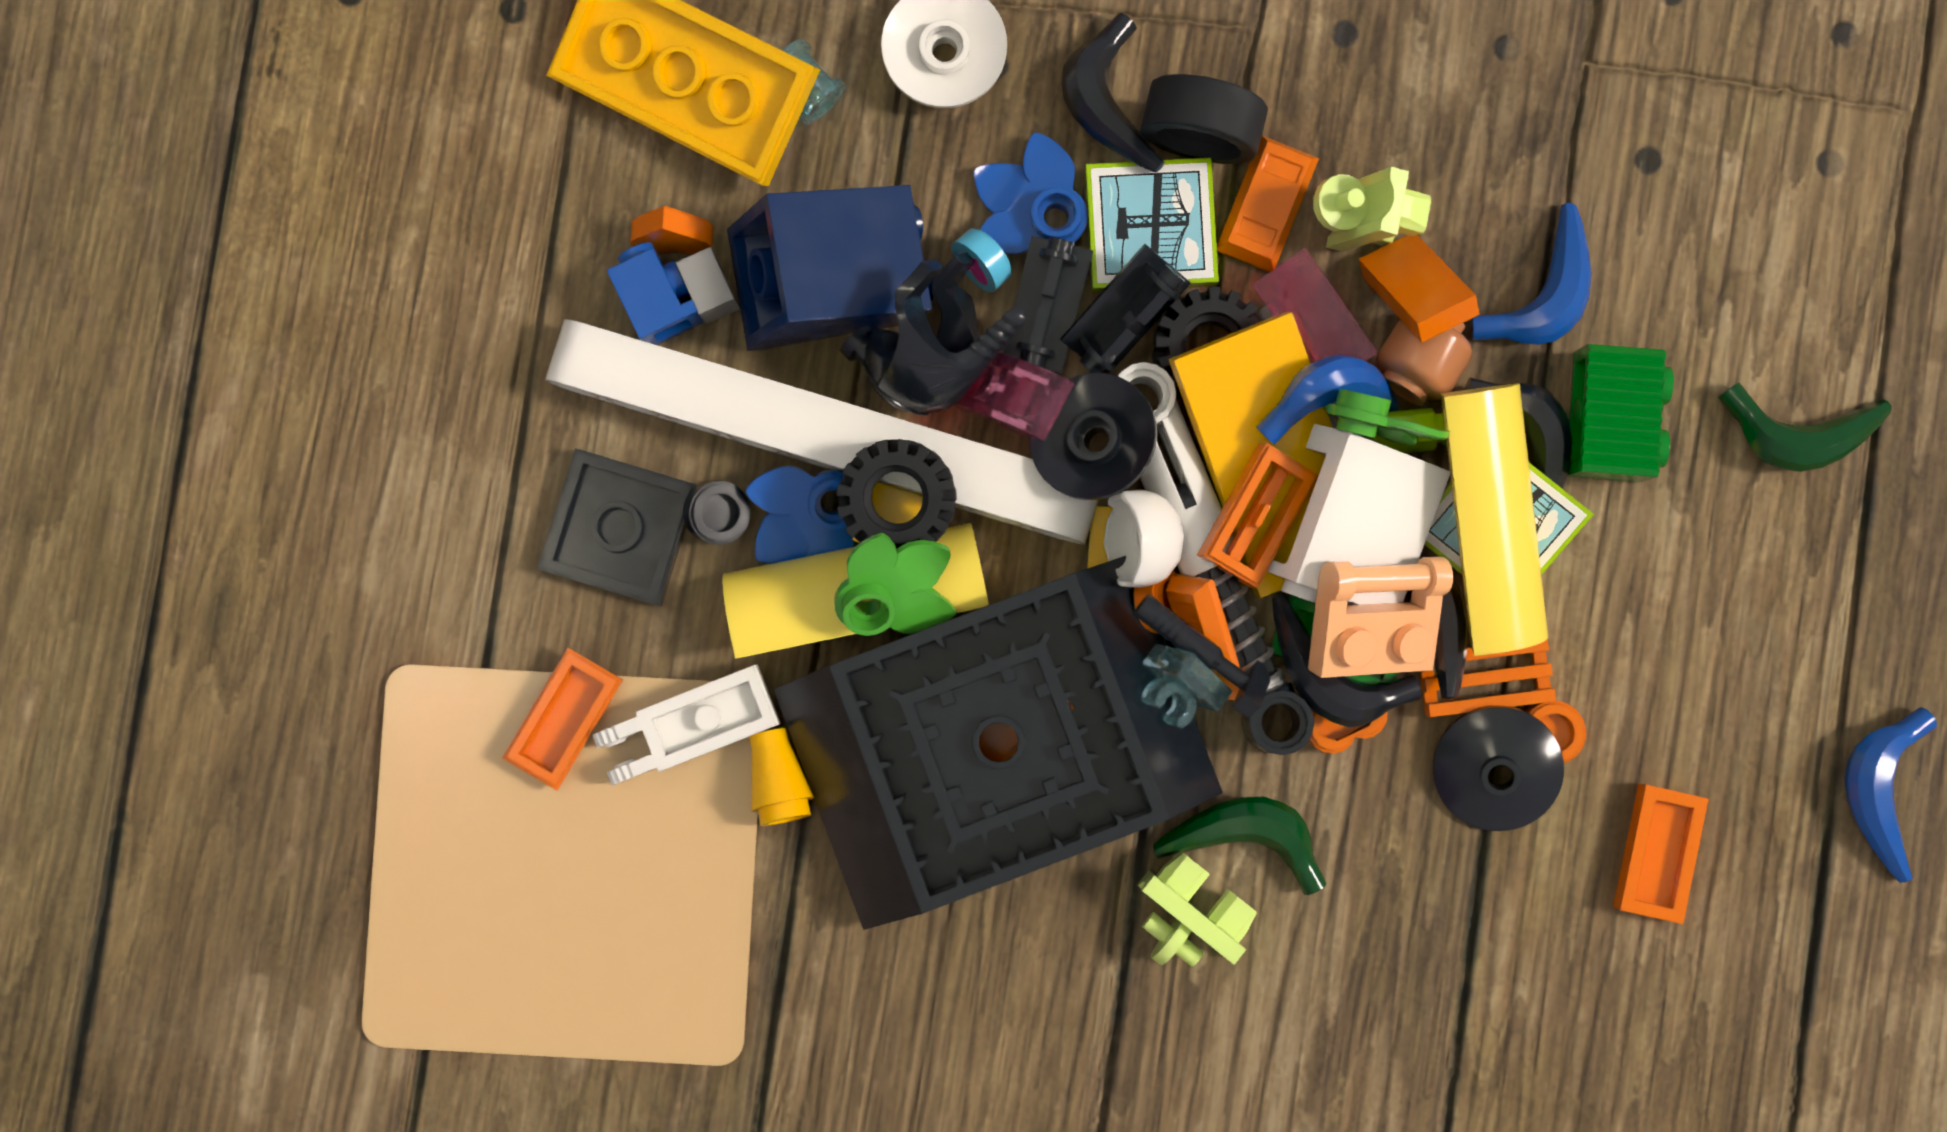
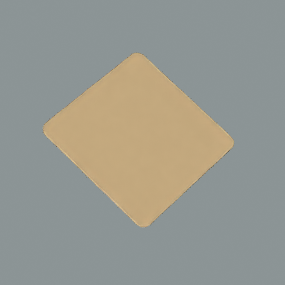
(549, 913)

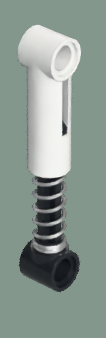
(1198, 511)

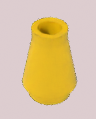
(777, 780)

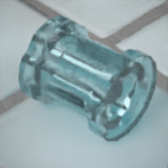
(825, 91)

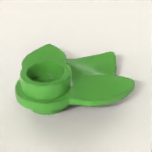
(1368, 417)
(899, 585)

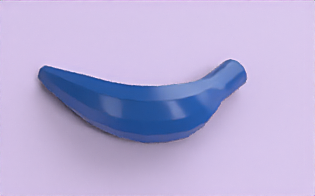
(1560, 300)
(1319, 386)
(1871, 787)

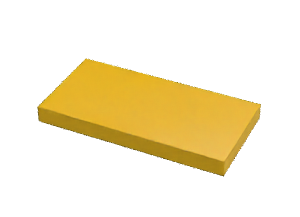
(687, 79)
(1227, 394)

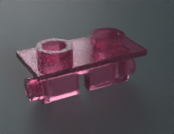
(1318, 310)

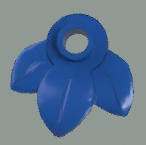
(1024, 193)
(795, 520)

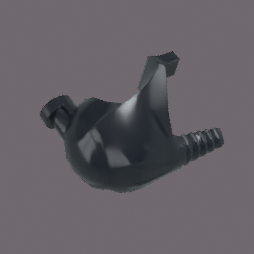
(927, 371)

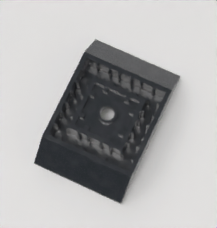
(902, 766)

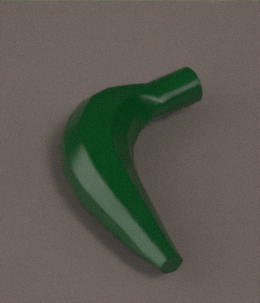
(1802, 446)
(1255, 821)

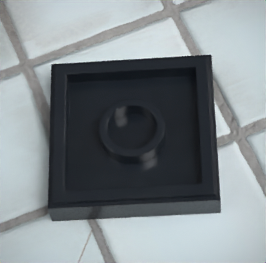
(617, 527)

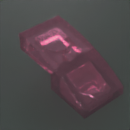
(1017, 396)

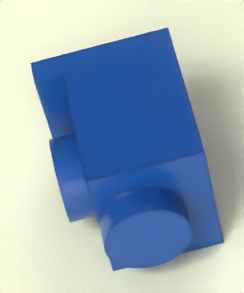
(653, 294)

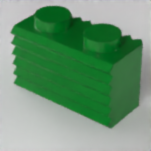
(1618, 412)

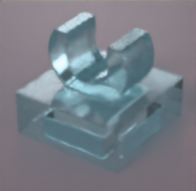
(1188, 682)

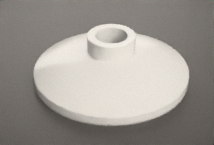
(920, 26)

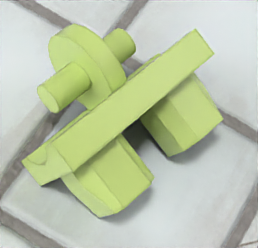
(1370, 209)
(1220, 928)

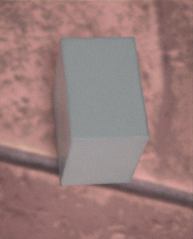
(707, 285)

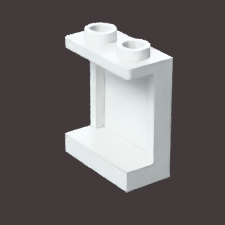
(1364, 510)

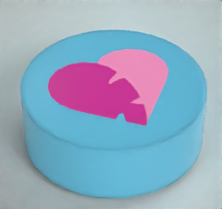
(990, 264)

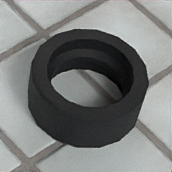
(1204, 118)

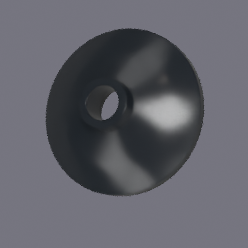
(1097, 406)
(1490, 739)

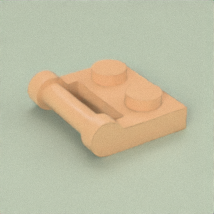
(1377, 636)

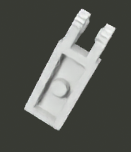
(694, 723)

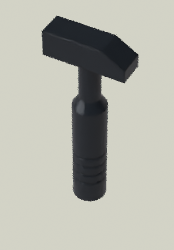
(1182, 635)

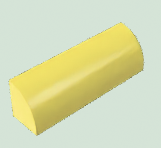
(1495, 518)
(794, 599)

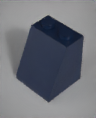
(824, 262)

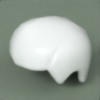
(1147, 533)

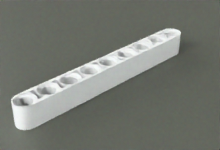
(803, 425)

